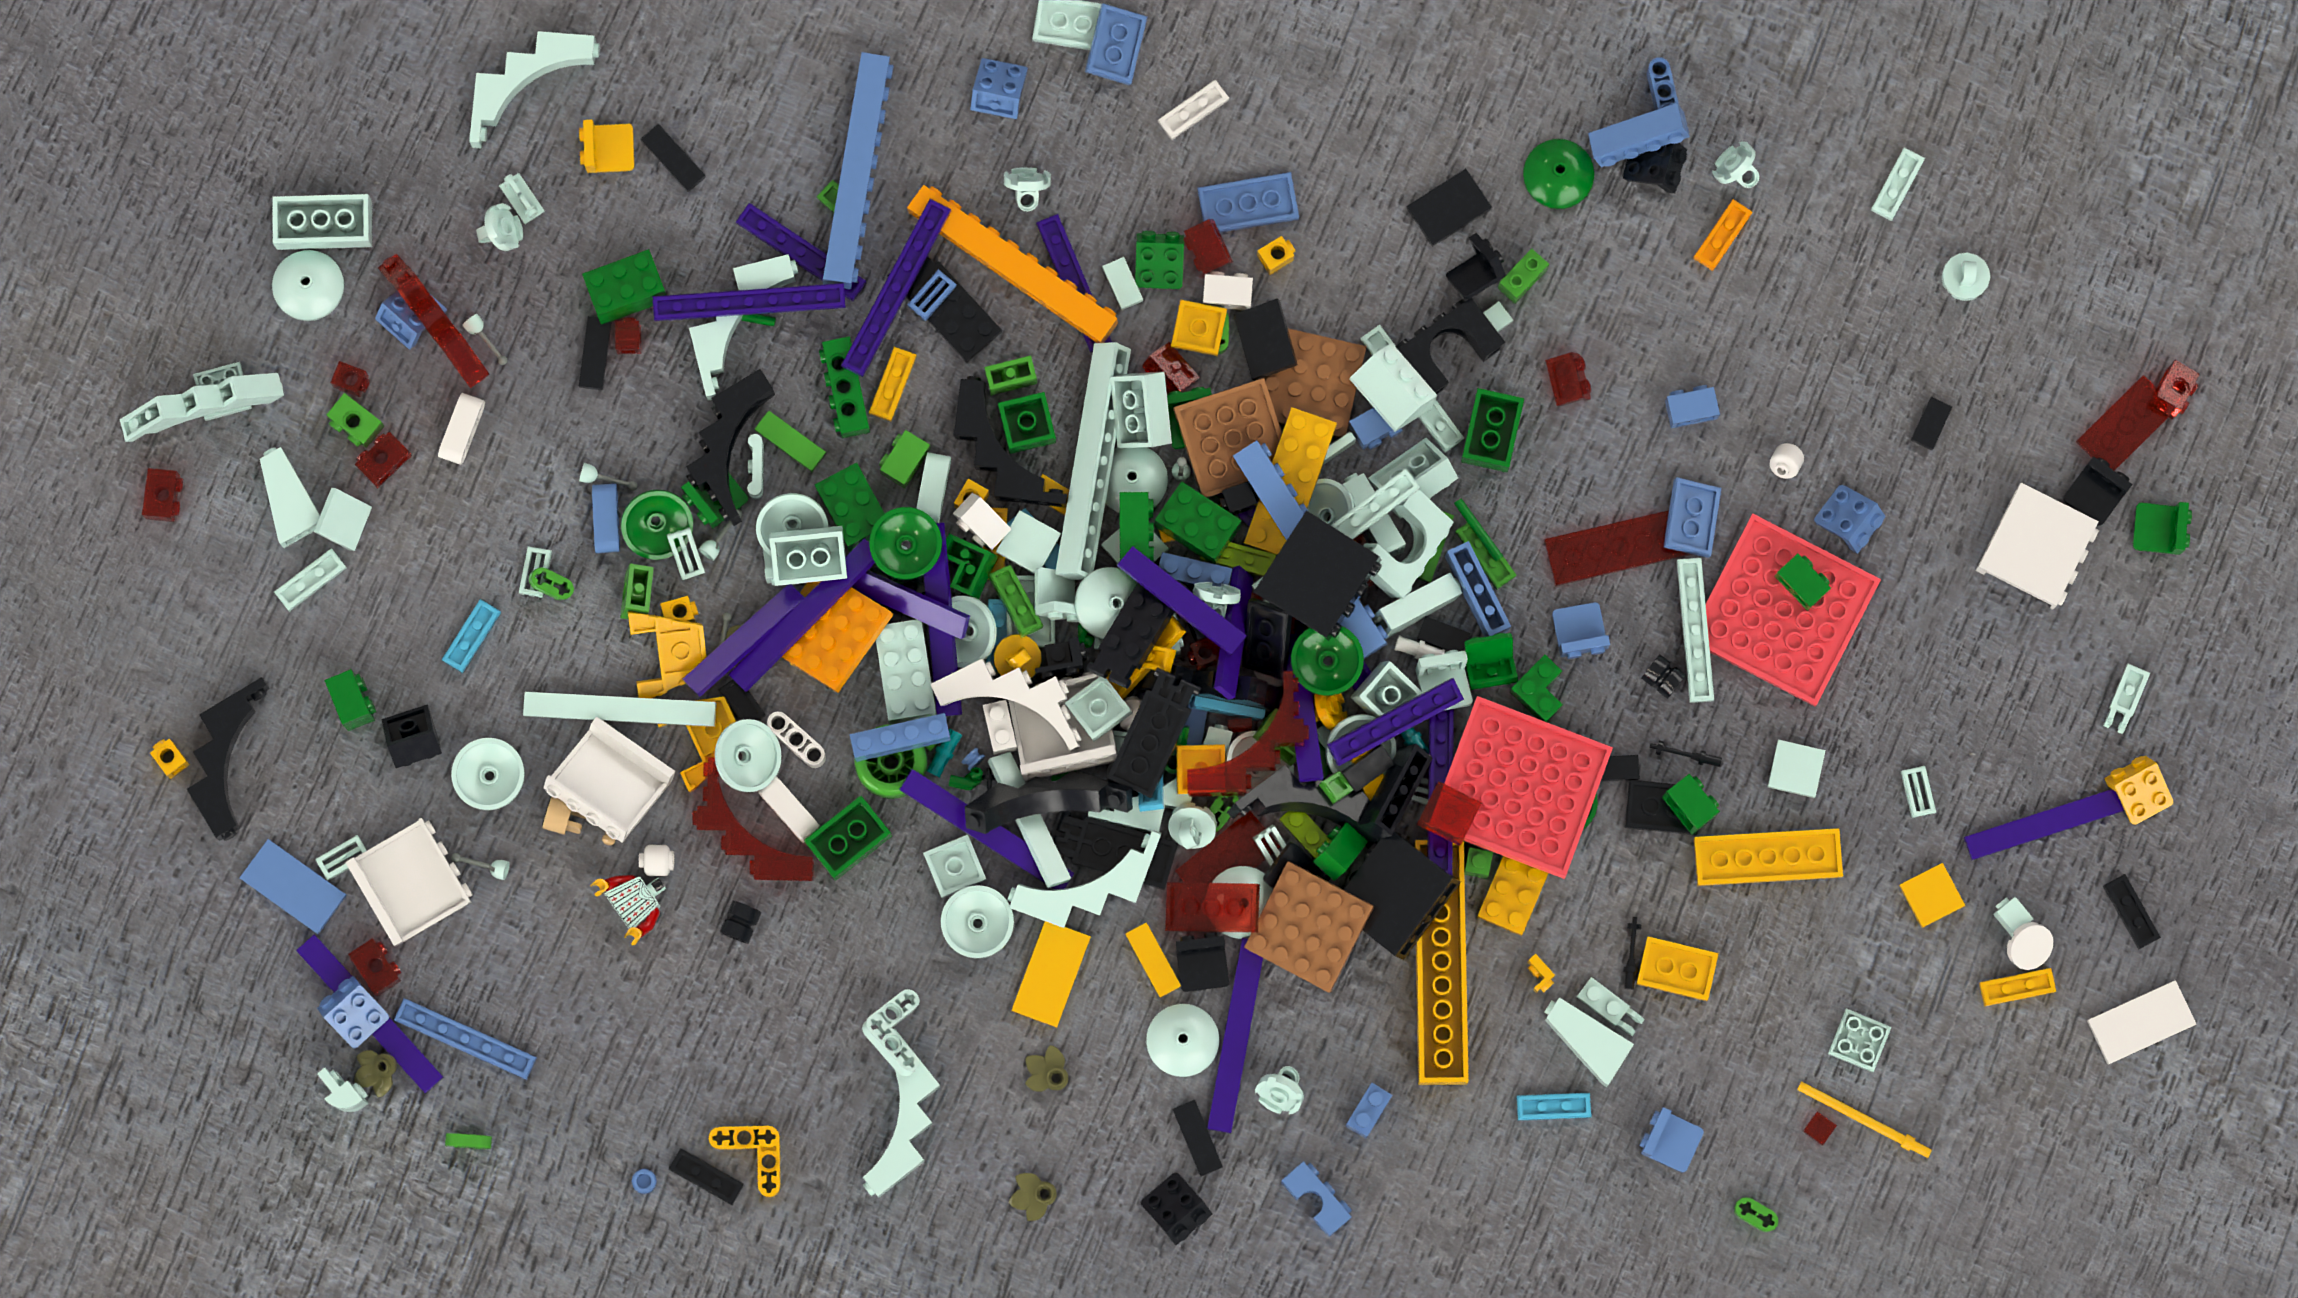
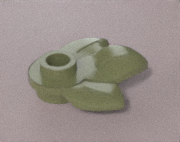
(1044, 1068)
(373, 1074)
(1029, 1197)

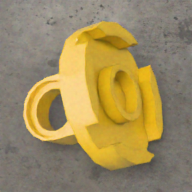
(1016, 653)
(1329, 710)

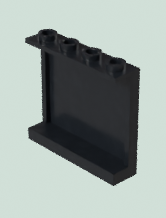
(1318, 575)
(1404, 891)

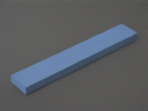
(465, 1038)

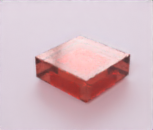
(1239, 725)
(1819, 1128)

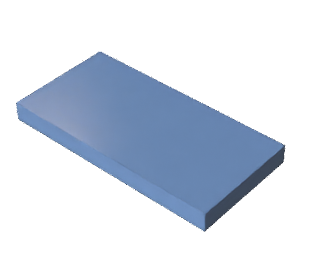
(1249, 202)
(293, 886)

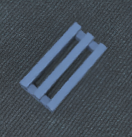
(919, 310)

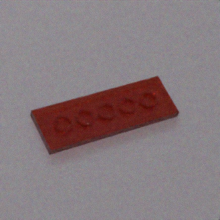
(1609, 549)

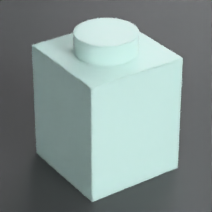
(2012, 914)

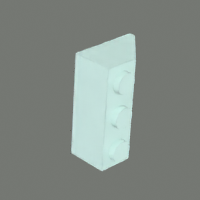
(1393, 387)
(1425, 464)
(808, 555)

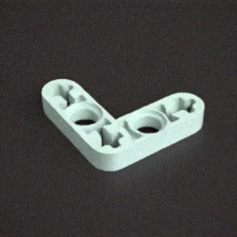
(885, 1026)

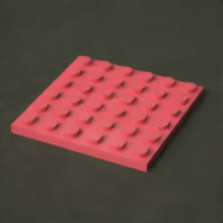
(1766, 629)
(1531, 785)

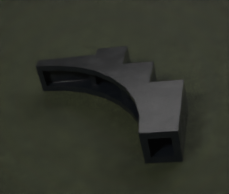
(733, 409)
(1249, 691)

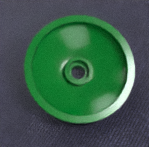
(1553, 188)
(901, 526)
(650, 538)
(1323, 679)

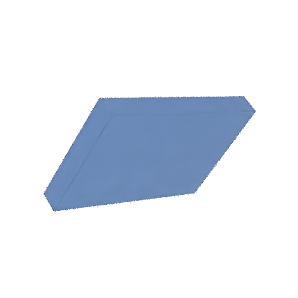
(1116, 44)
(1692, 517)

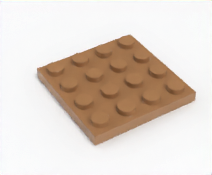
(1319, 380)
(1221, 427)
(1309, 926)

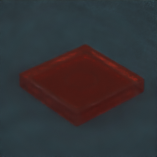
(1449, 813)

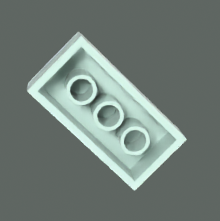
(322, 221)
(905, 672)

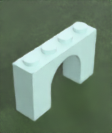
(1429, 529)

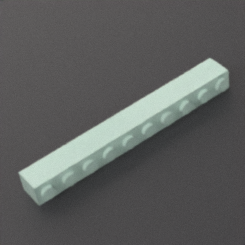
(1091, 464)

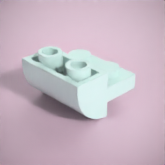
(344, 1095)

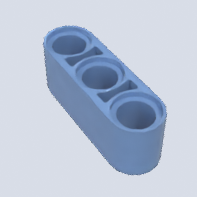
(1659, 82)
(606, 518)

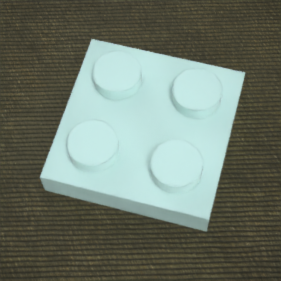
(1098, 708)
(954, 866)

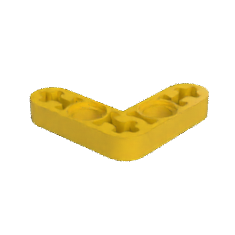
(762, 1149)

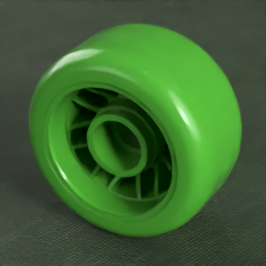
(885, 781)

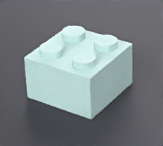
(1384, 690)

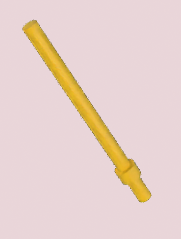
(1907, 1142)

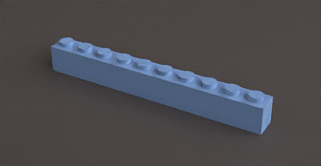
(856, 170)
(1286, 513)

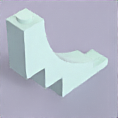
(496, 91)
(713, 338)
(201, 401)
(1151, 820)
(1122, 880)
(900, 1155)

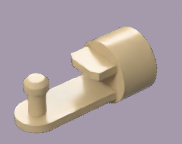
(558, 817)

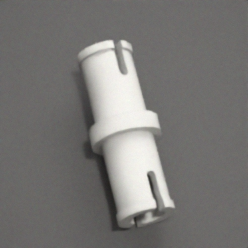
(1416, 648)

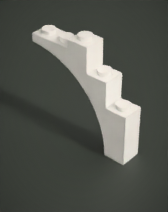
(978, 681)

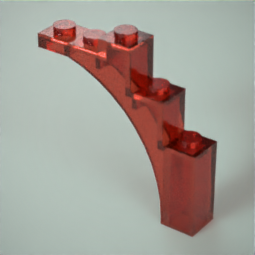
(434, 320)
(1231, 776)
(767, 862)

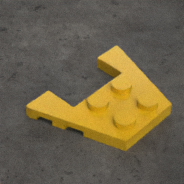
(679, 650)
(705, 740)

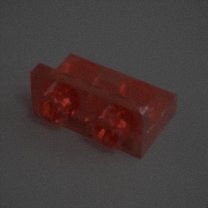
(1177, 371)
(1568, 378)

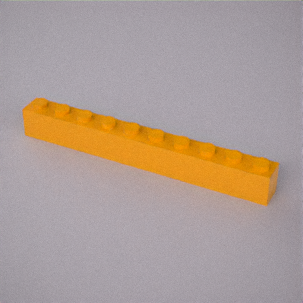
(1019, 268)

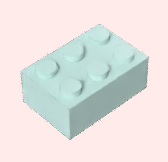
(1140, 410)

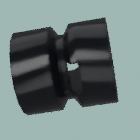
(1663, 676)
(740, 922)

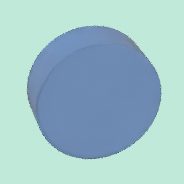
(644, 1181)

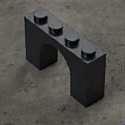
(1464, 320)

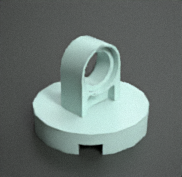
(1735, 163)
(1027, 181)
(501, 228)
(1965, 276)
(1217, 596)
(1192, 826)
(1280, 1092)

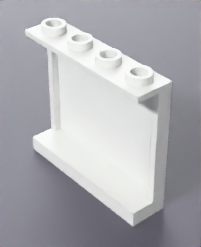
(2038, 545)
(1045, 751)
(609, 780)
(409, 881)

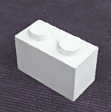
(1228, 291)
(981, 521)
(1000, 727)

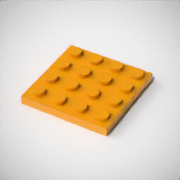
(838, 638)

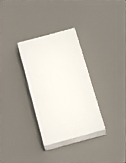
(2141, 1022)

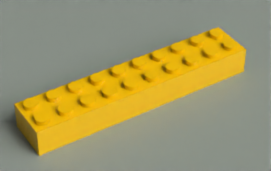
(1443, 988)

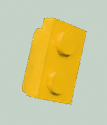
(607, 147)
(2140, 789)

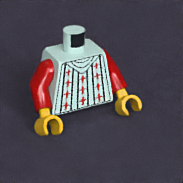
(633, 902)

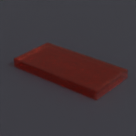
(2123, 425)
(1227, 850)
(1212, 907)

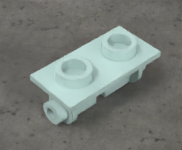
(521, 198)

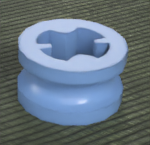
(973, 759)

